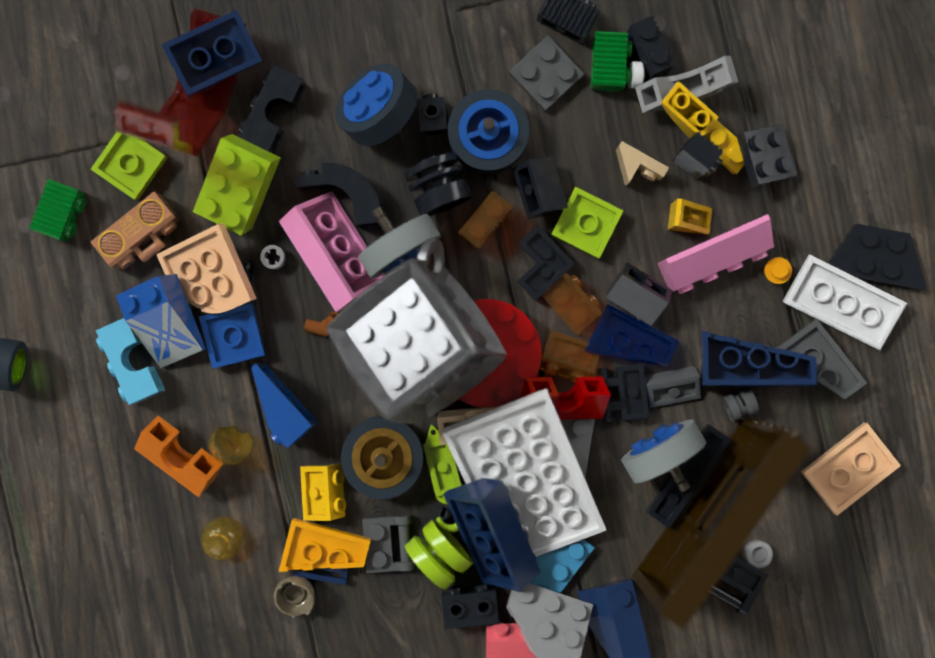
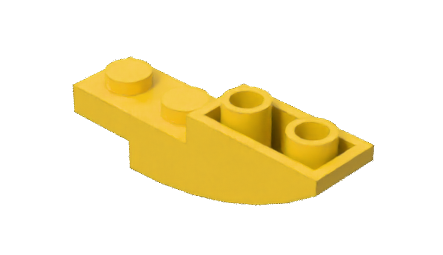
(694, 116)

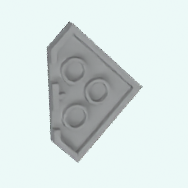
(550, 621)

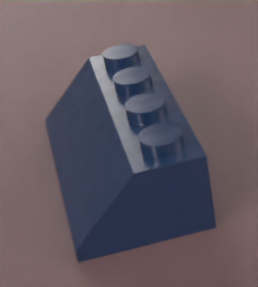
(493, 533)

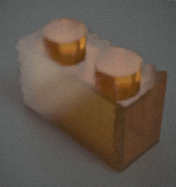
(485, 220)

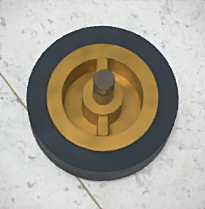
(382, 458)

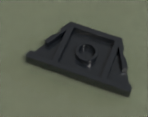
(879, 257)

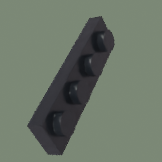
(670, 499)

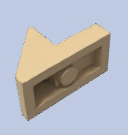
(633, 159)

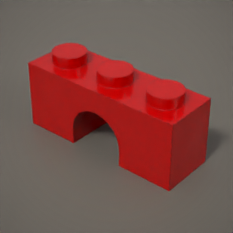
(584, 401)

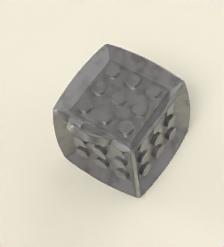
(416, 339)

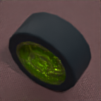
(12, 364)

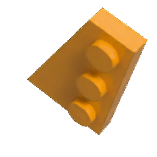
(319, 546)

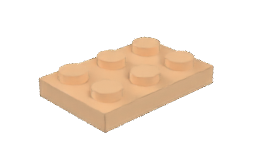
(850, 468)

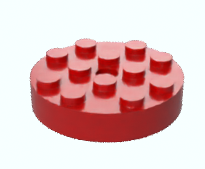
(522, 359)

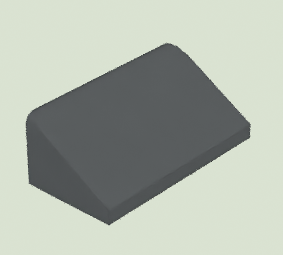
(673, 386)

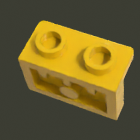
(322, 492)

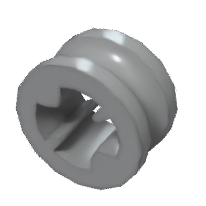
(267, 263)

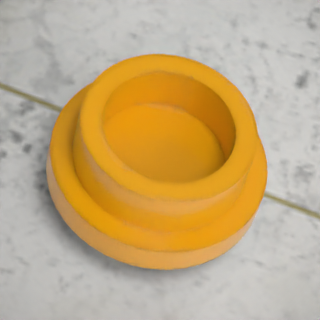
(778, 270)

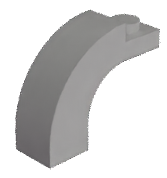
(701, 82)

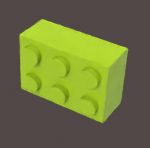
(236, 184)

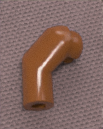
(319, 328)

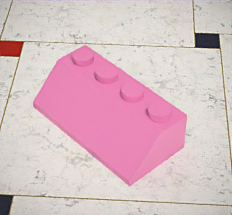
(329, 248)
(718, 254)

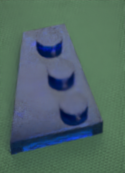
(630, 339)

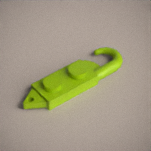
(442, 471)

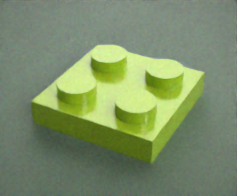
(129, 164)
(587, 223)

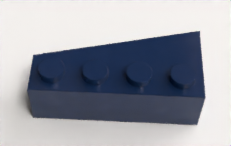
(744, 364)

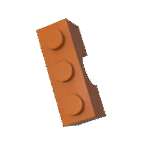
(161, 447)

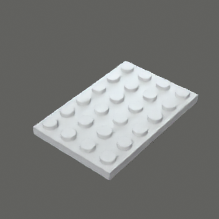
(534, 459)

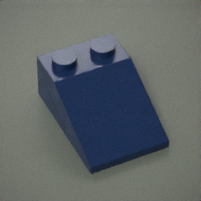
(211, 53)

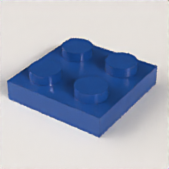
(232, 336)

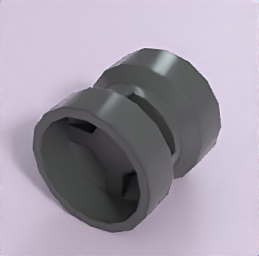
(740, 404)

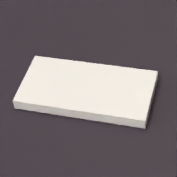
(844, 302)

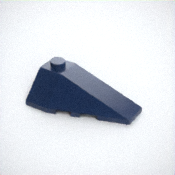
(617, 619)

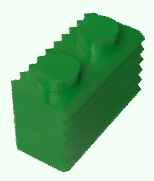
(610, 61)
(58, 211)

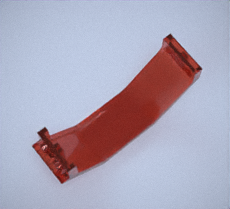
(182, 121)

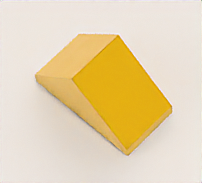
(689, 217)

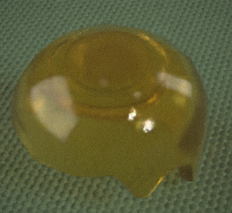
(230, 445)
(222, 538)

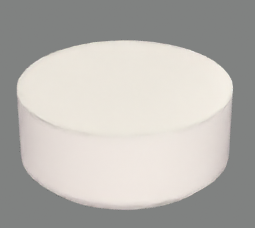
(637, 74)

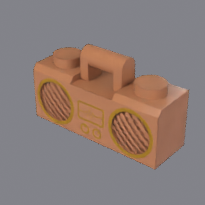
(127, 235)

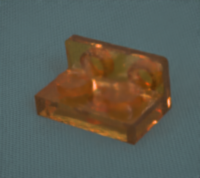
(572, 303)
(565, 357)

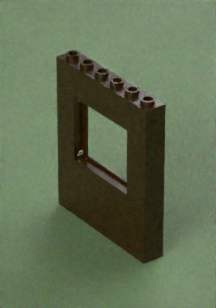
(686, 561)

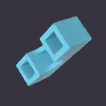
(135, 385)

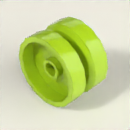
(438, 555)

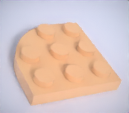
(209, 271)

